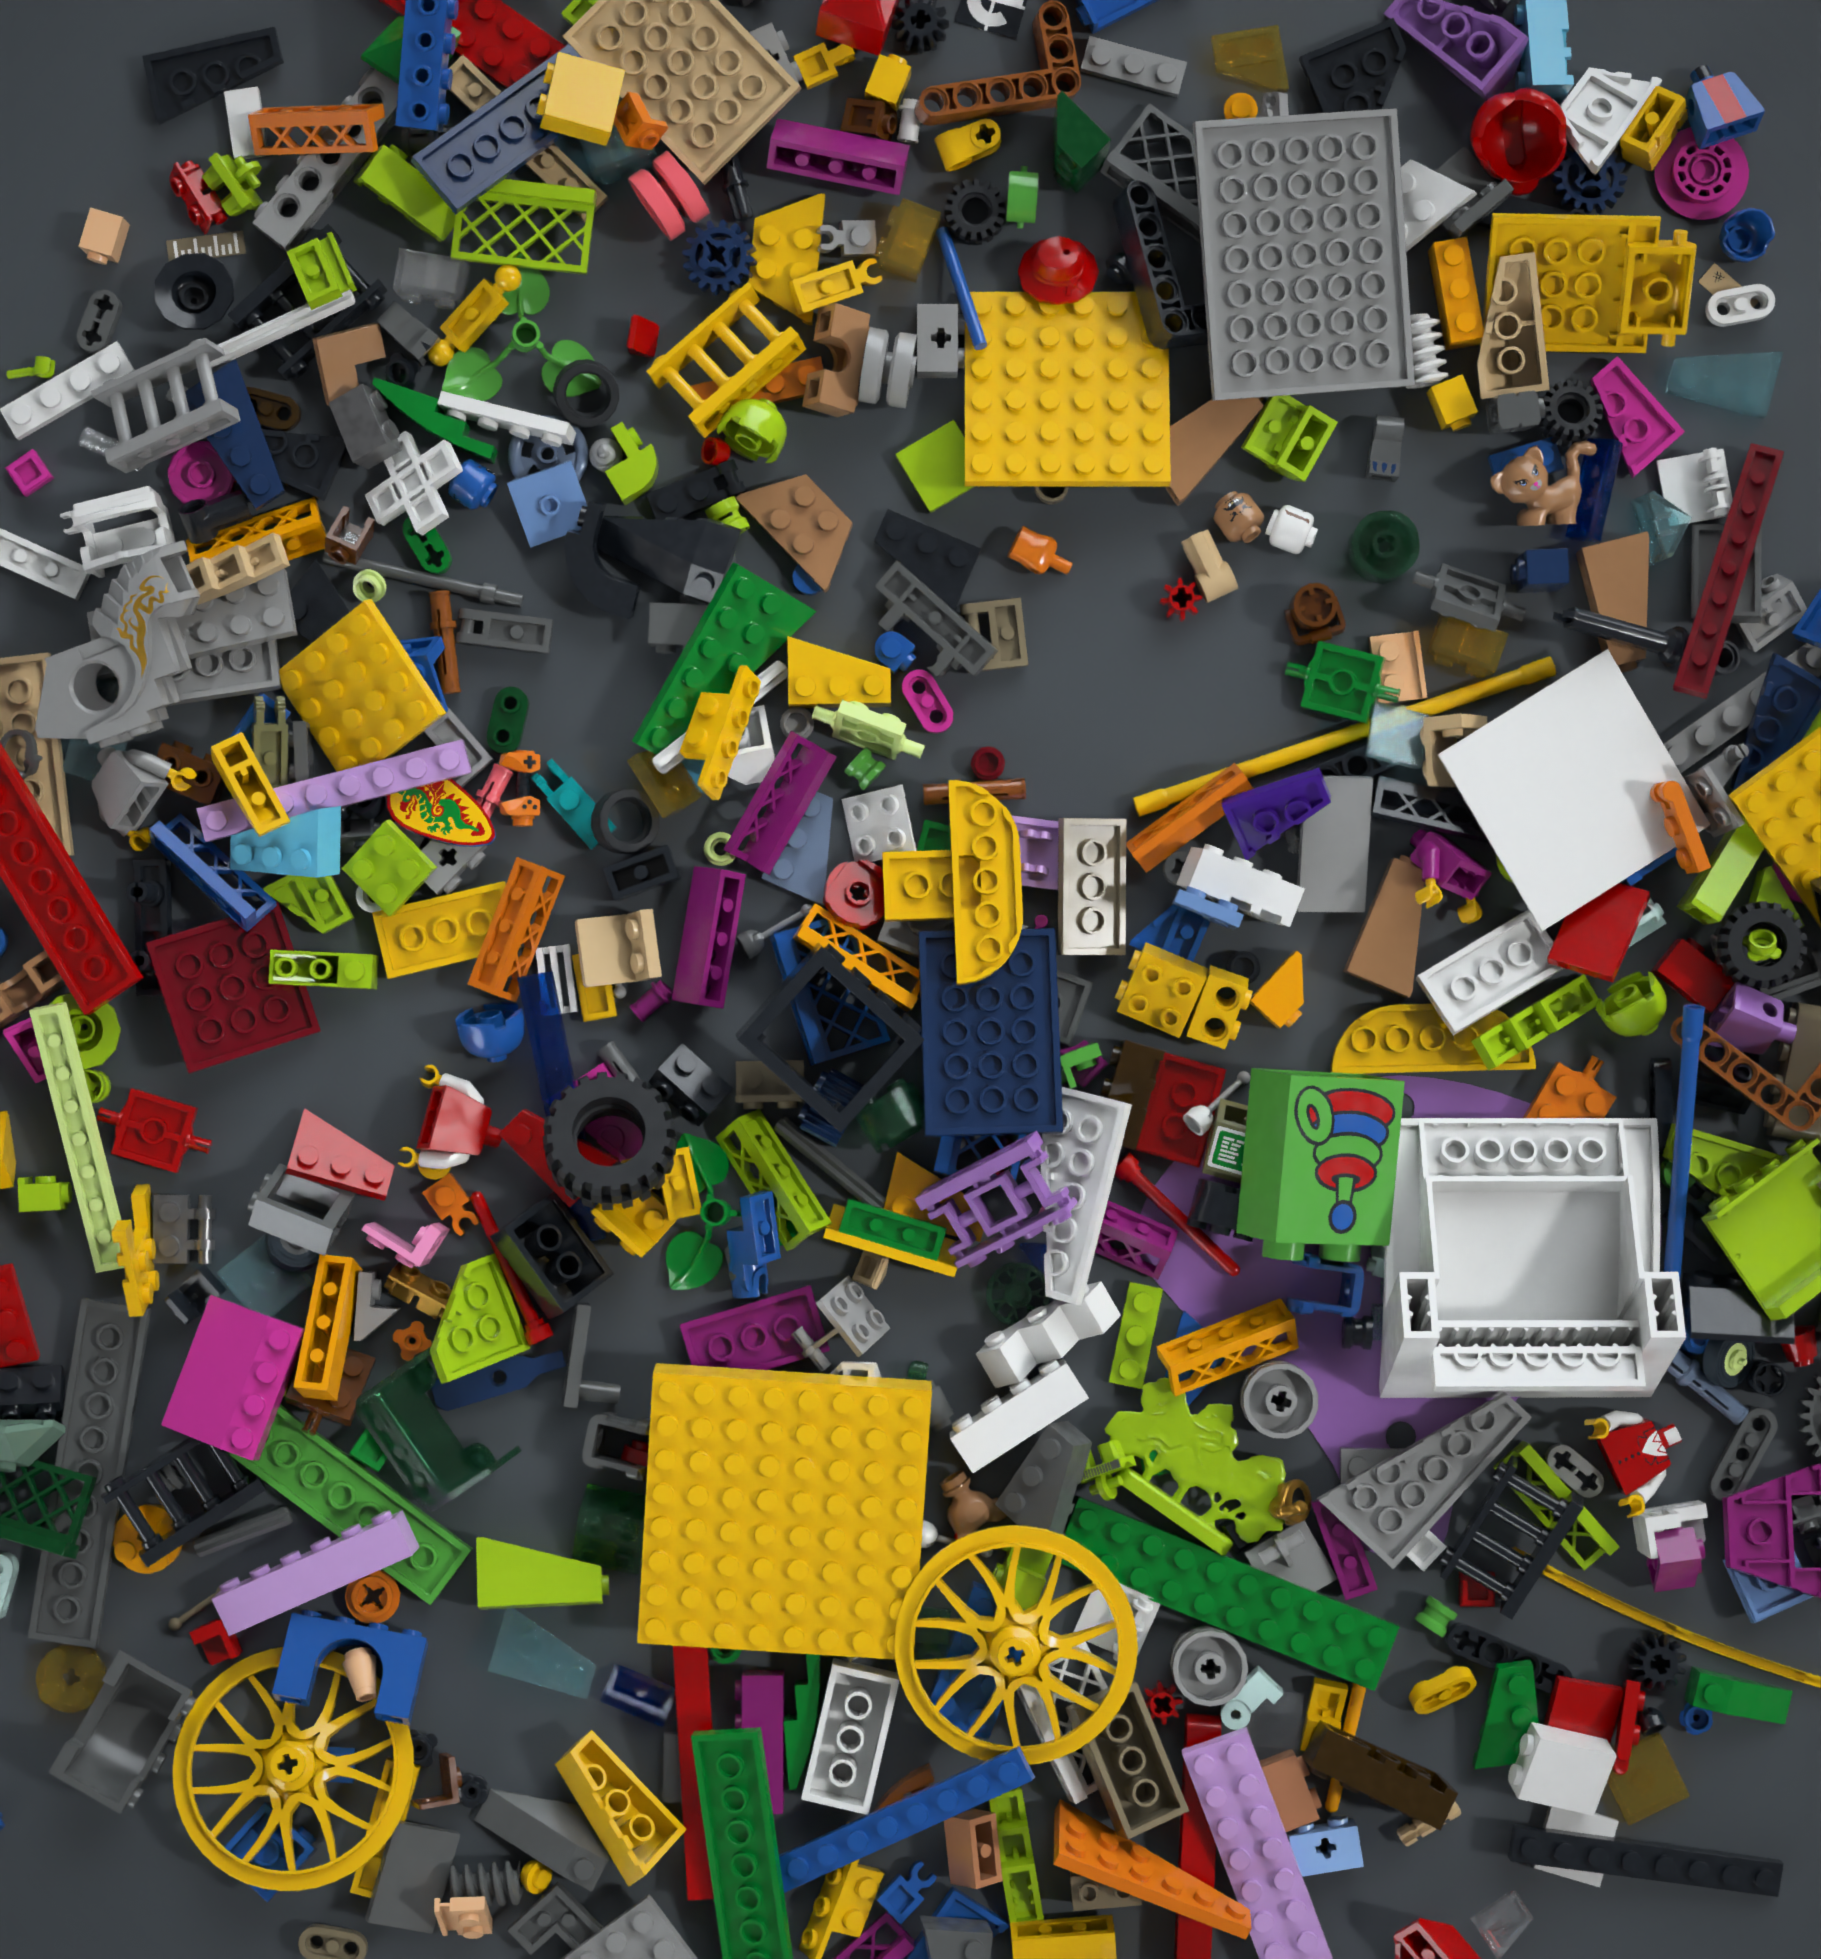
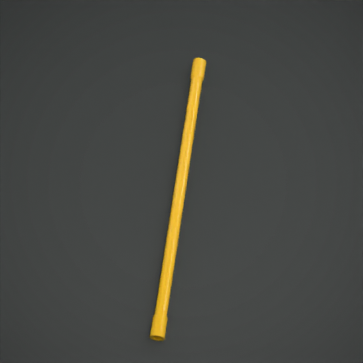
(1524, 675)

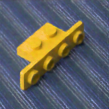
(718, 729)
(841, 1906)

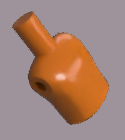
(1037, 552)

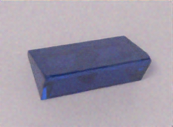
(638, 1695)

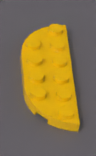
(1416, 1040)

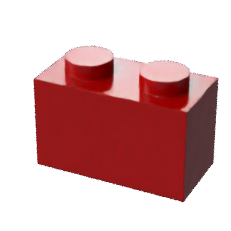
(1693, 974)

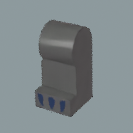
(1385, 449)

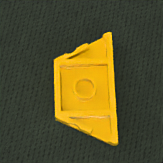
(787, 250)

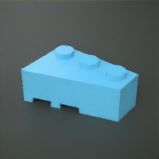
(1546, 50)
(301, 848)

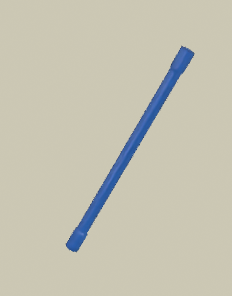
(1691, 1035)

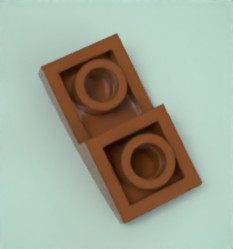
(912, 1782)

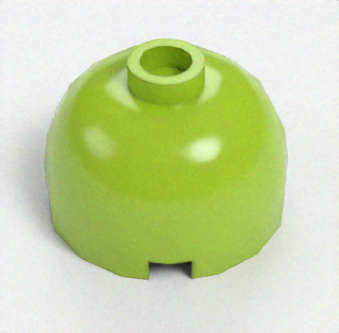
(754, 429)
(1634, 1005)

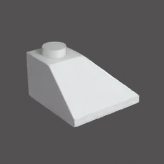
(754, 750)

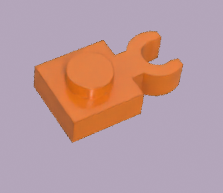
(448, 1199)

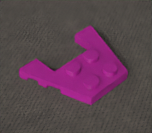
(1761, 1530)

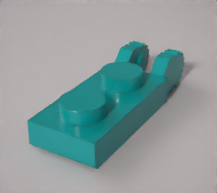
(571, 803)

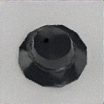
(197, 279)

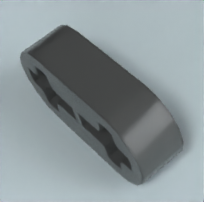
(92, 318)

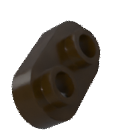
(269, 407)

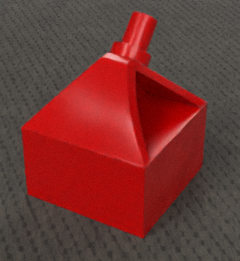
(857, 22)

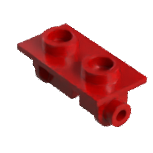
(202, 209)

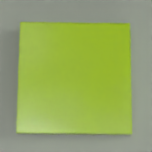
(937, 466)

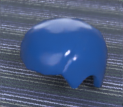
(1746, 234)

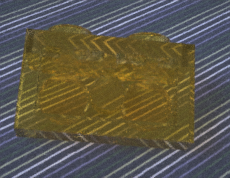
(667, 791)

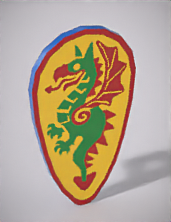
(442, 814)

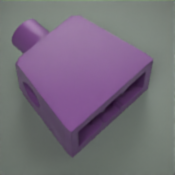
(1750, 1020)

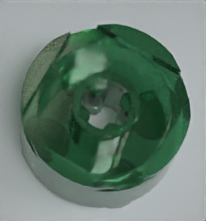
(1403, 547)
(892, 1116)

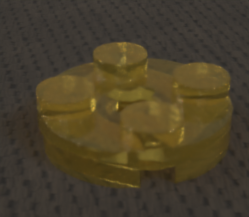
(54, 1689)

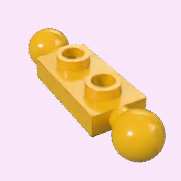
(475, 314)

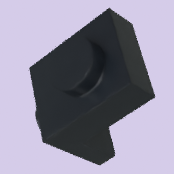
(193, 1295)

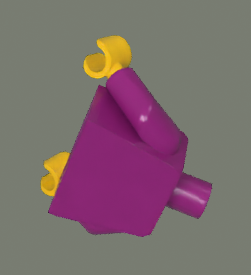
(1451, 869)

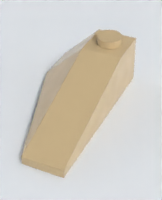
(1513, 337)

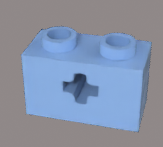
(1341, 1853)

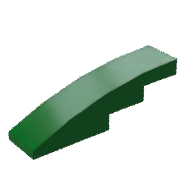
(426, 413)
(800, 1726)

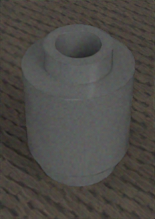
(940, 1409)

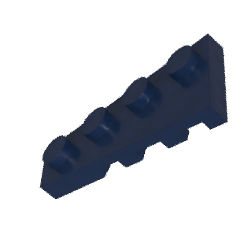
(242, 444)
(1781, 716)

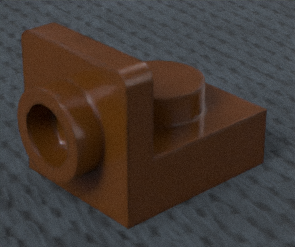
(869, 118)

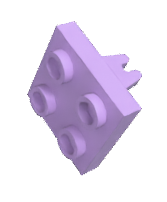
(1038, 852)

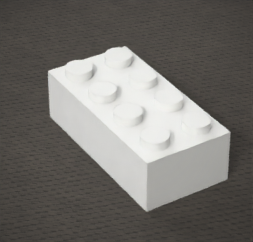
(1017, 1415)
(850, 1736)

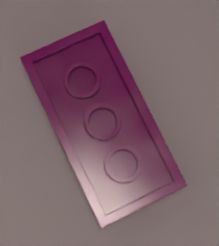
(755, 1333)

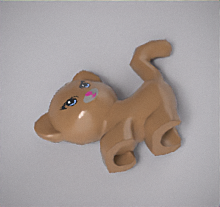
(1527, 482)

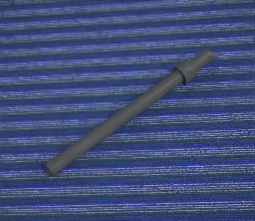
(487, 592)

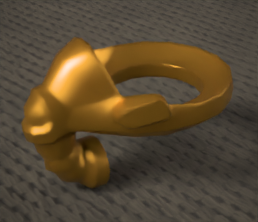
(1282, 1506)

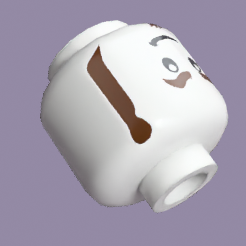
(1291, 529)

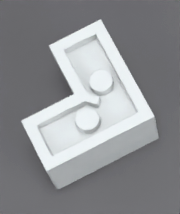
(1667, 1517)

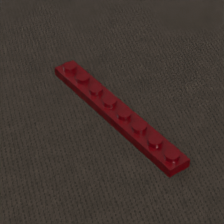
(1728, 571)

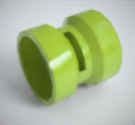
(727, 512)
(101, 1082)

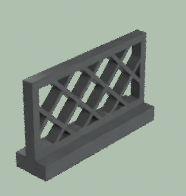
(1123, 171)

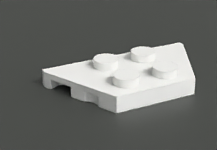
(1601, 111)
(1428, 200)

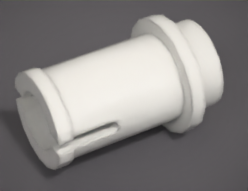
(909, 124)

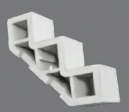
(1046, 1335)

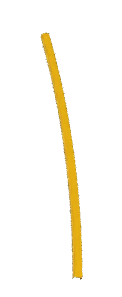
(1677, 1631)

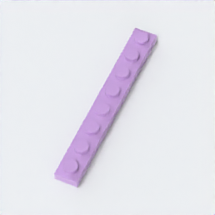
(347, 787)

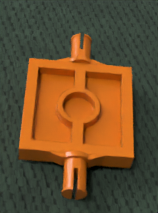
(1571, 1094)

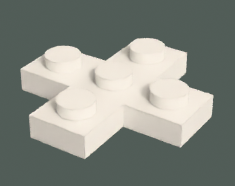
(415, 484)

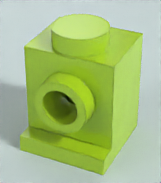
(43, 1194)

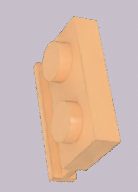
(1402, 665)
(465, 1915)

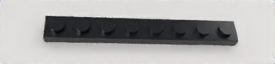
(1645, 1860)

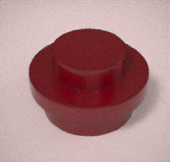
(988, 763)

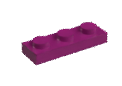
(1345, 1553)

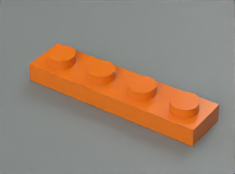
(783, 387)

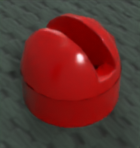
(715, 451)

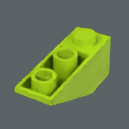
(323, 969)

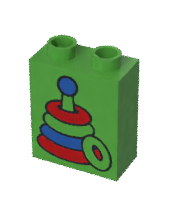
(1319, 1162)

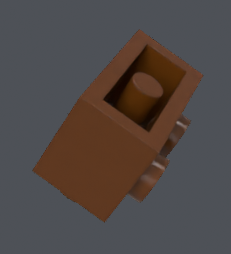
(208, 783)

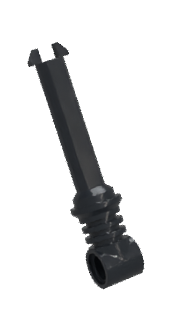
(1668, 644)

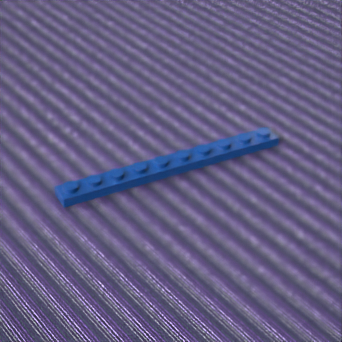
(904, 1818)

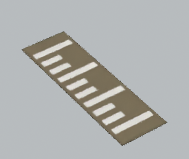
(213, 245)

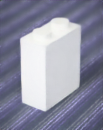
(1561, 1768)

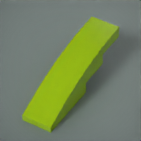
(1535, 1022)
(1017, 1857)

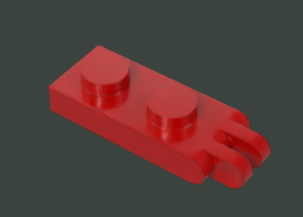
(1627, 1732)

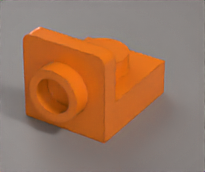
(636, 125)

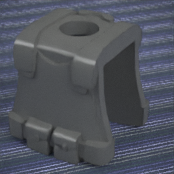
(595, 1441)

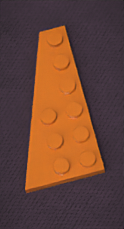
(1102, 1856)

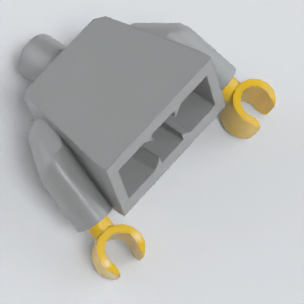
(130, 788)

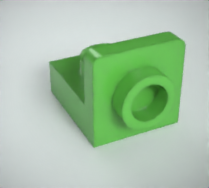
(1082, 1058)

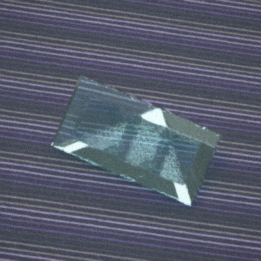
(1663, 522)

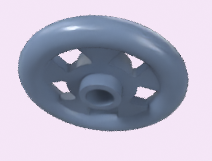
(521, 465)

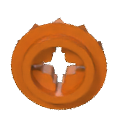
(371, 1612)

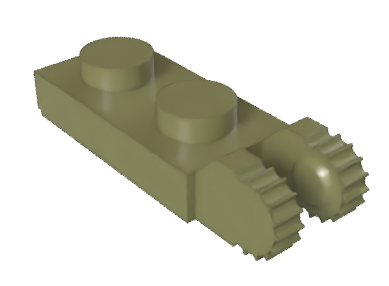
(271, 741)

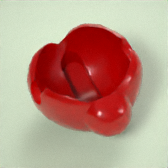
(1519, 137)

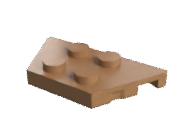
(802, 524)

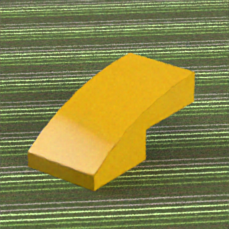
(1324, 1704)

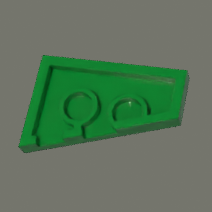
(1508, 1715)

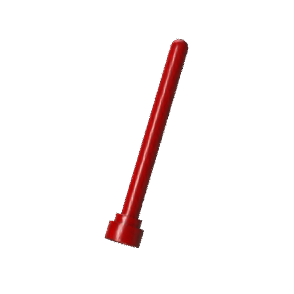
(1129, 1170)
(536, 1328)

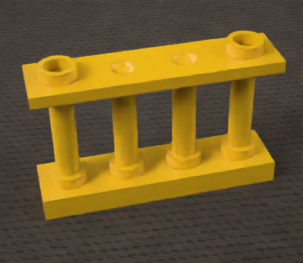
(757, 368)

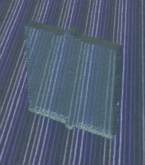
(1395, 735)

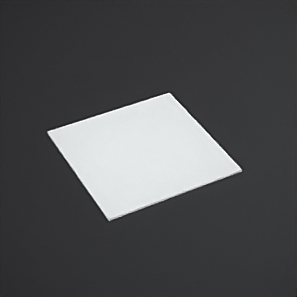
(1569, 789)

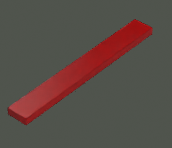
(693, 1714)

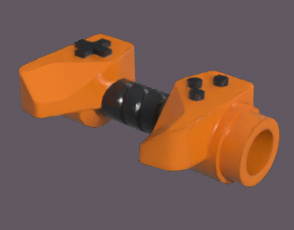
(523, 807)

